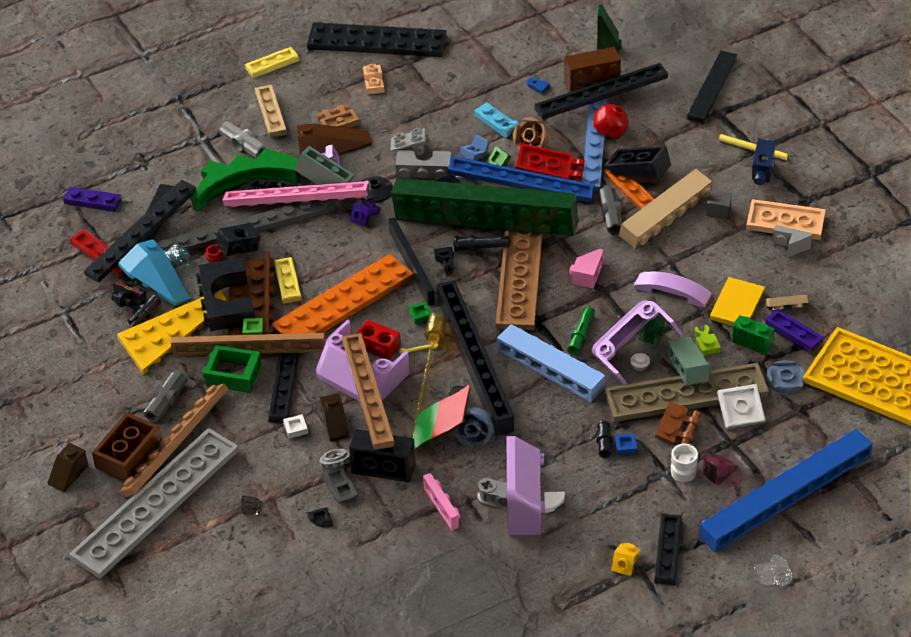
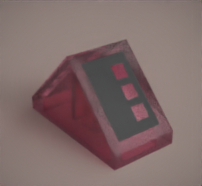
(717, 468)

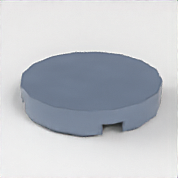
(785, 377)

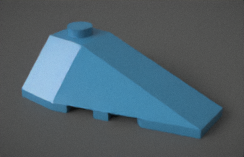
(151, 266)

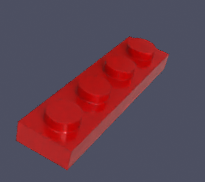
(92, 248)

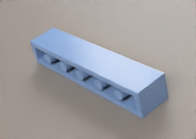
(551, 363)

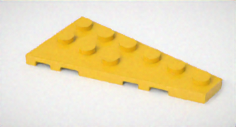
(152, 339)

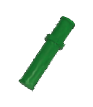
(579, 335)

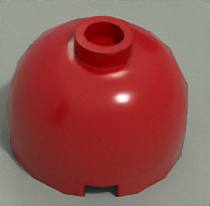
(611, 121)

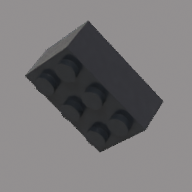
(386, 463)

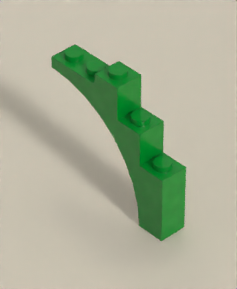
(242, 170)

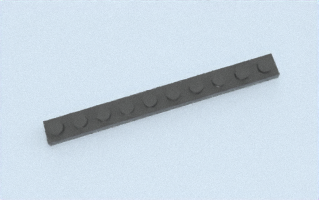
(261, 222)

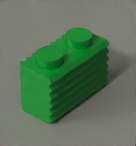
(752, 334)

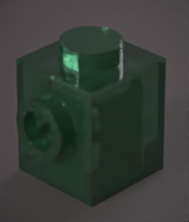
(653, 331)

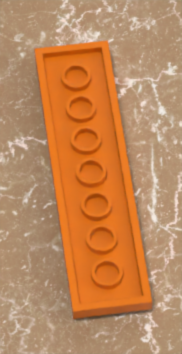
(345, 298)

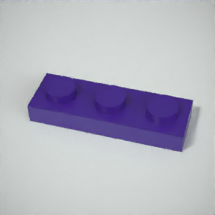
(92, 199)
(794, 330)

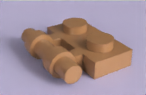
(340, 116)

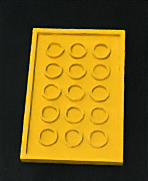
(864, 374)

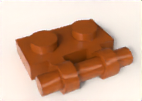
(672, 421)

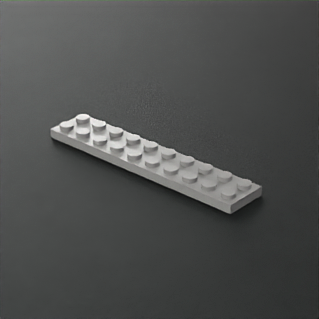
(153, 503)

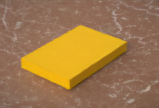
(735, 300)

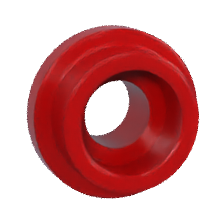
(213, 253)

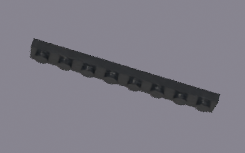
(601, 91)
(140, 230)

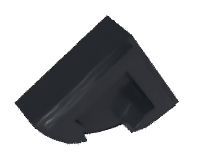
(320, 518)

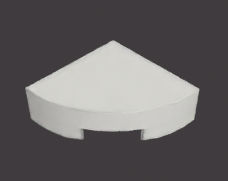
(553, 500)

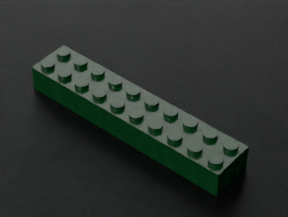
(485, 206)

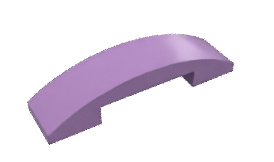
(674, 284)

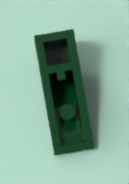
(606, 31)

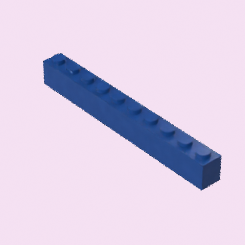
(785, 490)

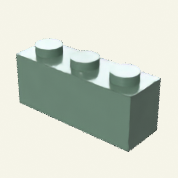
(321, 168)
(689, 361)

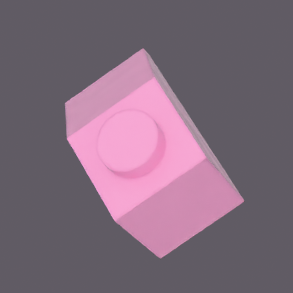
(587, 268)

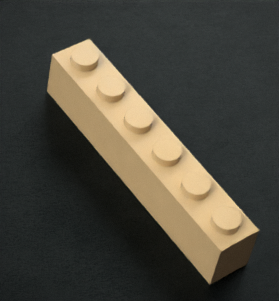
(665, 208)

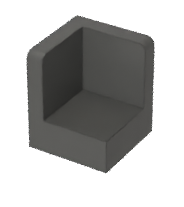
(719, 209)

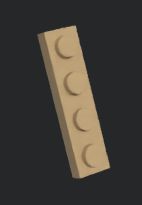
(270, 111)

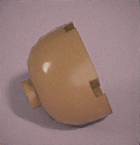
(531, 132)

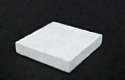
(741, 406)

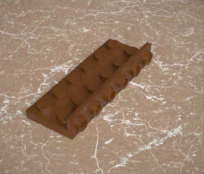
(259, 289)

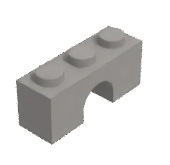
(410, 167)

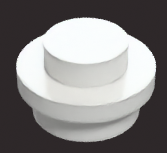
(640, 361)

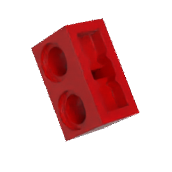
(380, 339)

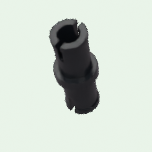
(144, 311)
(604, 439)

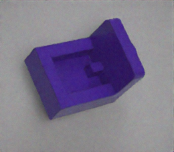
(363, 210)

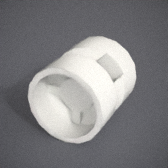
(684, 462)

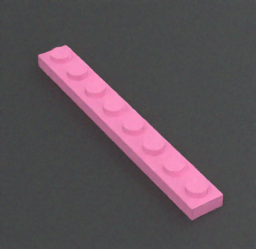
(299, 193)

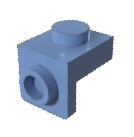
(476, 150)

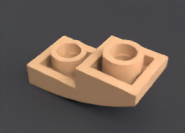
(373, 79)

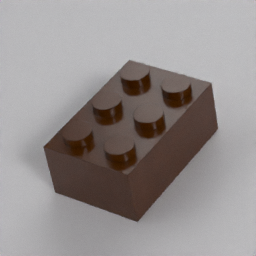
(591, 68)
(126, 446)

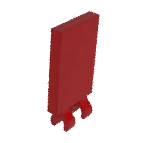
(549, 162)

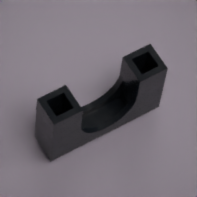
(214, 277)

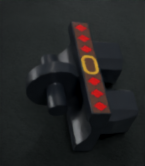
(126, 295)

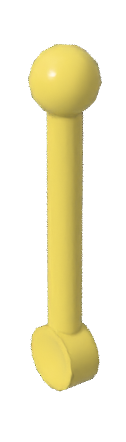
(402, 350)

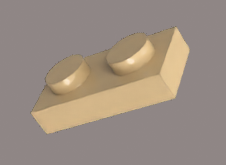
(779, 302)

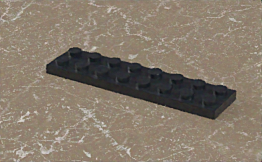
(377, 39)

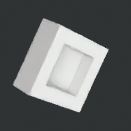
(295, 426)

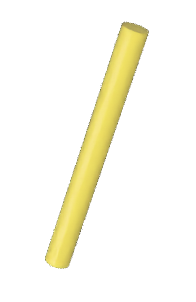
(750, 146)

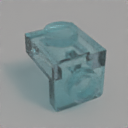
(177, 254)

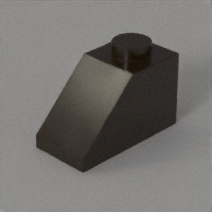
(334, 417)
(68, 467)

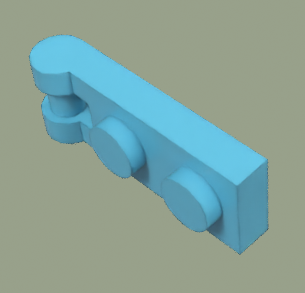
(495, 120)

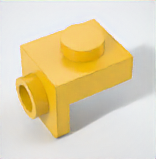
(624, 558)

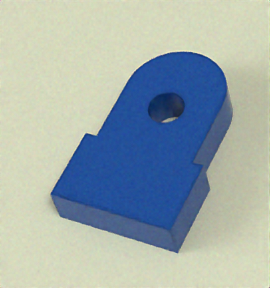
(538, 85)

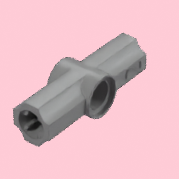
(242, 139)

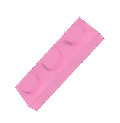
(441, 501)

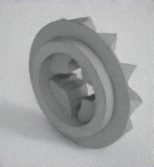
(334, 458)

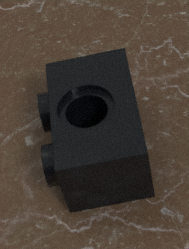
(238, 239)

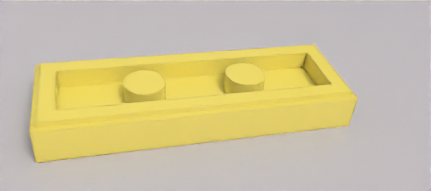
(272, 62)
(287, 280)

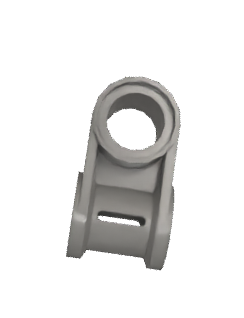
(495, 495)

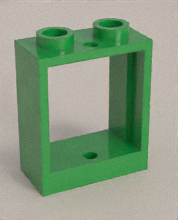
(233, 382)

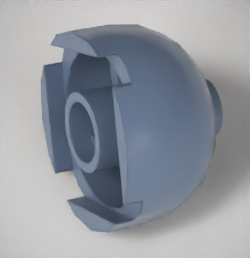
(476, 428)

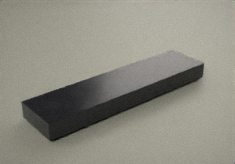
(667, 549)

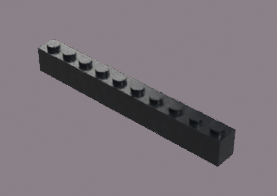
(475, 357)

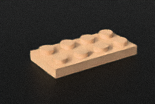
(766, 215)

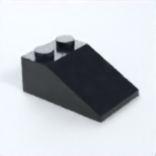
(641, 163)

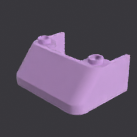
(625, 328)
(335, 369)
(523, 487)

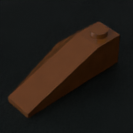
(320, 136)

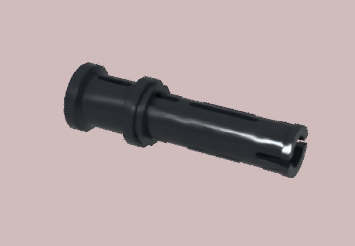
(472, 242)

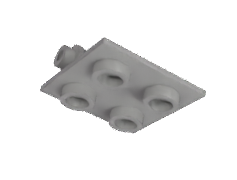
(415, 139)

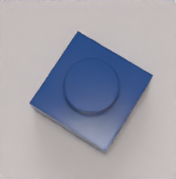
(625, 444)

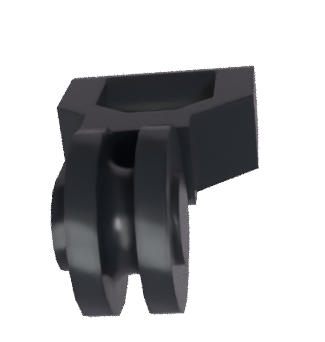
(445, 256)

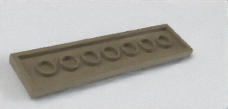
(653, 396)

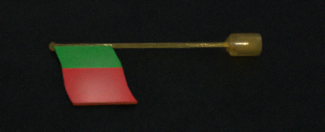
(447, 413)

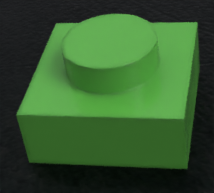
(499, 157)
(253, 326)

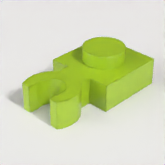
(706, 342)

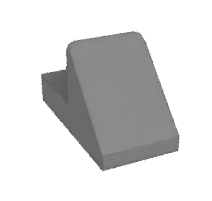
(795, 240)

